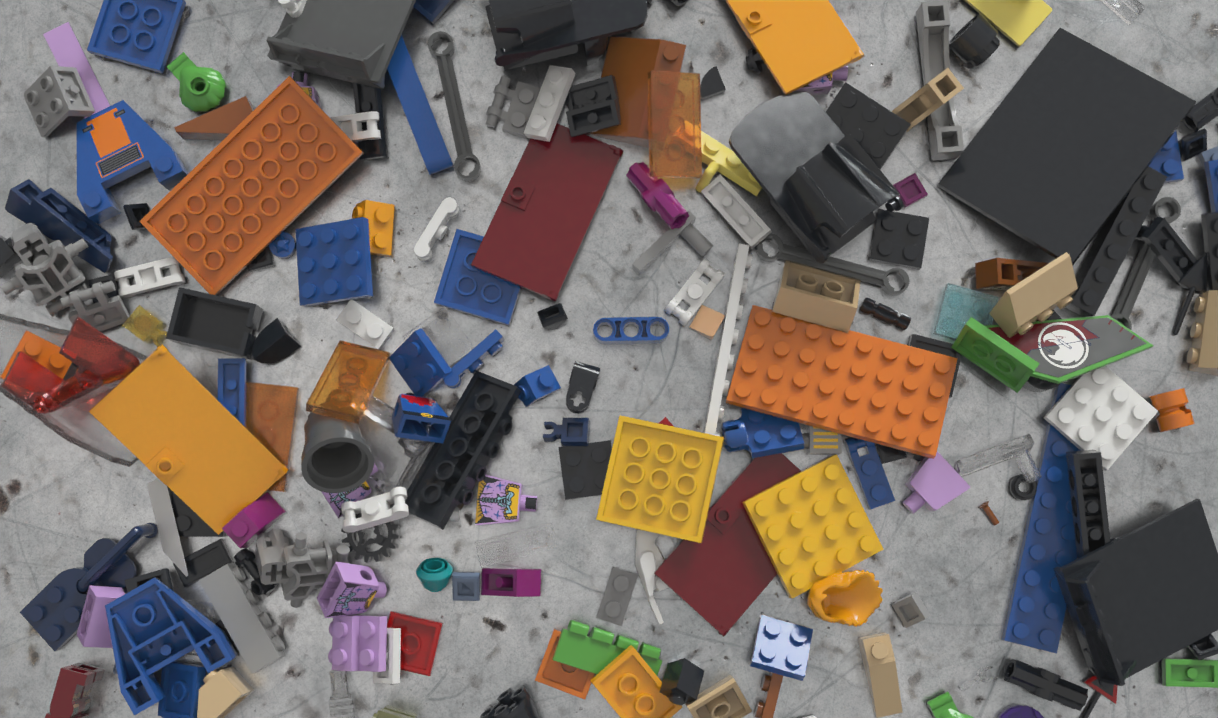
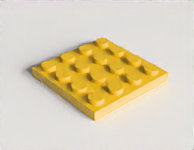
(660, 479)
(812, 525)

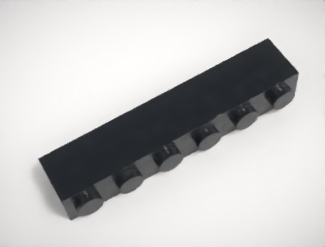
(1114, 243)

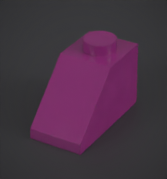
(253, 520)
(511, 582)

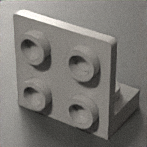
(57, 96)

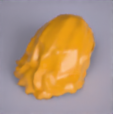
(845, 597)

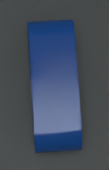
(643, 325)

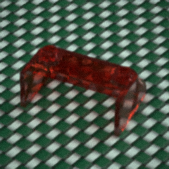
(100, 368)

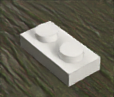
(365, 324)
(393, 654)

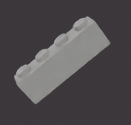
(243, 618)

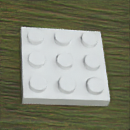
(1101, 414)

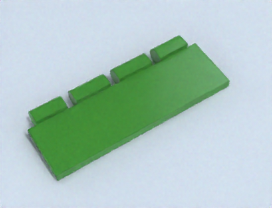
(597, 650)

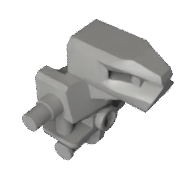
(44, 267)
(295, 565)

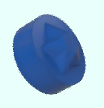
(283, 246)

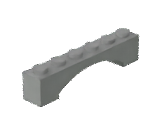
(933, 37)

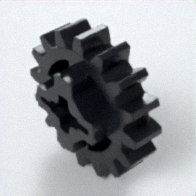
(363, 545)

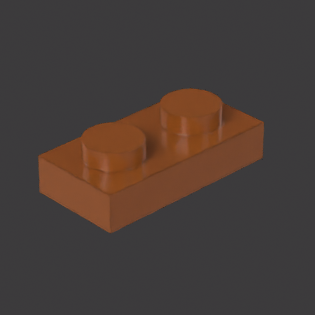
(771, 685)

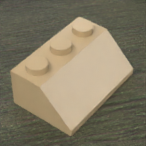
(817, 296)
(1036, 297)
(1204, 331)

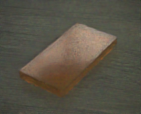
(674, 124)
(348, 382)
(272, 421)

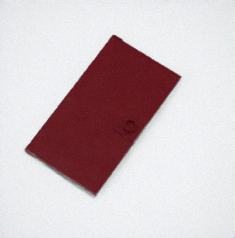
(547, 211)
(731, 563)

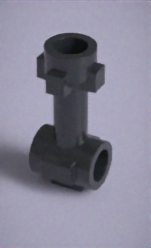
(245, 559)

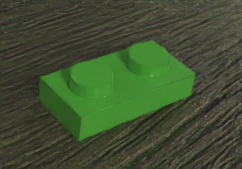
(1190, 672)

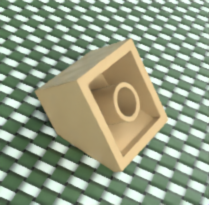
(221, 693)

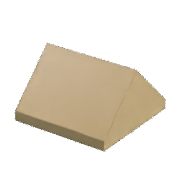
(720, 701)

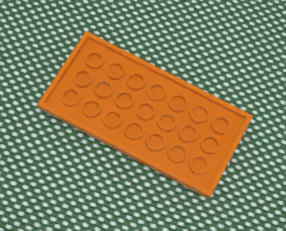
(251, 186)
(843, 382)

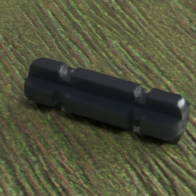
(885, 313)

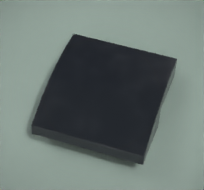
(593, 106)

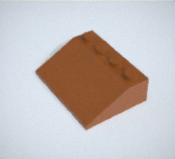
(630, 62)

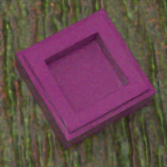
(910, 190)

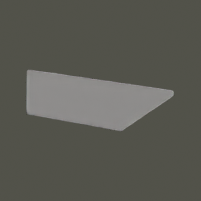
(166, 523)

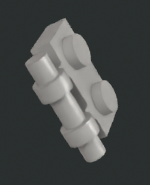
(520, 108)
(100, 315)

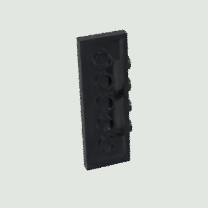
(461, 460)

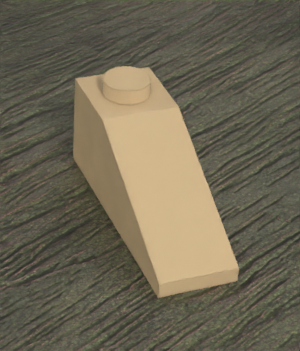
(881, 673)

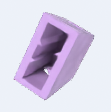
(933, 485)

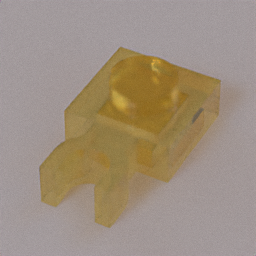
(143, 325)

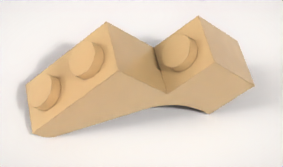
(929, 98)

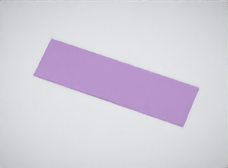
(70, 54)

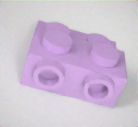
(358, 643)

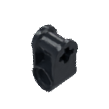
(581, 382)

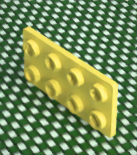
(1013, 17)

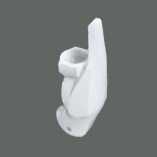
(647, 560)

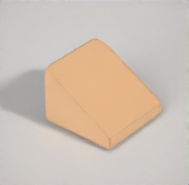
(707, 322)

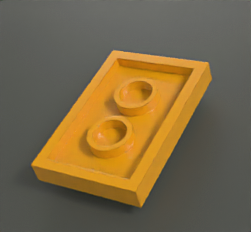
(633, 688)

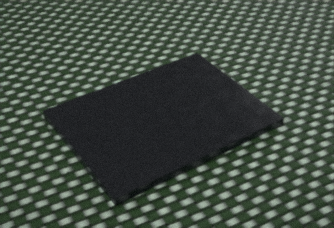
(1066, 145)

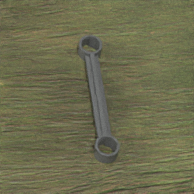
(454, 105)
(834, 265)
(1141, 267)

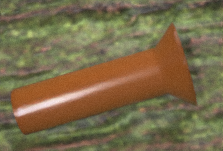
(989, 513)

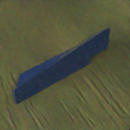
(60, 221)

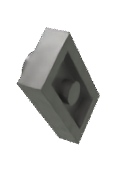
(617, 596)

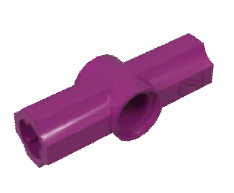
(657, 195)

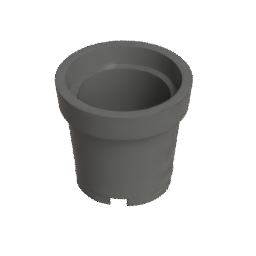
(335, 454)

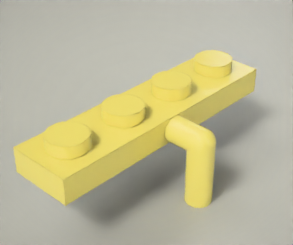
(724, 161)

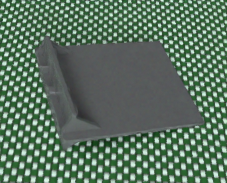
(342, 38)

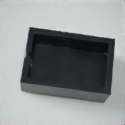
(214, 323)

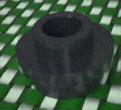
(1014, 488)

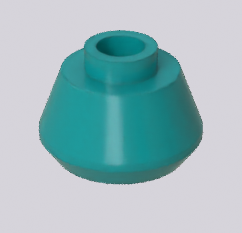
(434, 574)

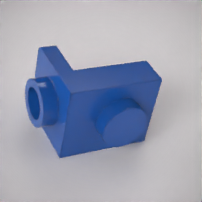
(537, 385)

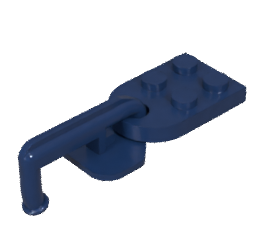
(59, 606)

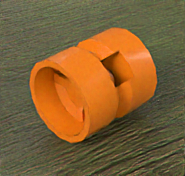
(1172, 410)

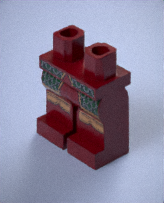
(73, 690)

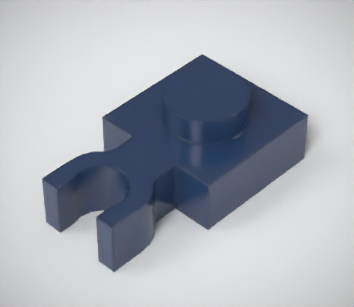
(571, 432)

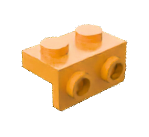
(380, 221)

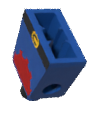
(419, 419)

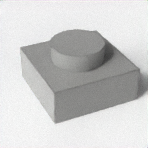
(911, 609)

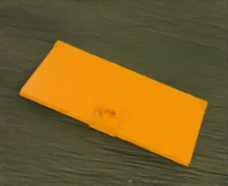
(797, 38)
(188, 439)

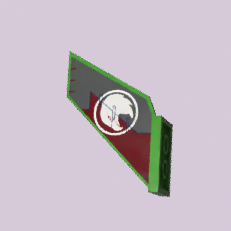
(1049, 350)

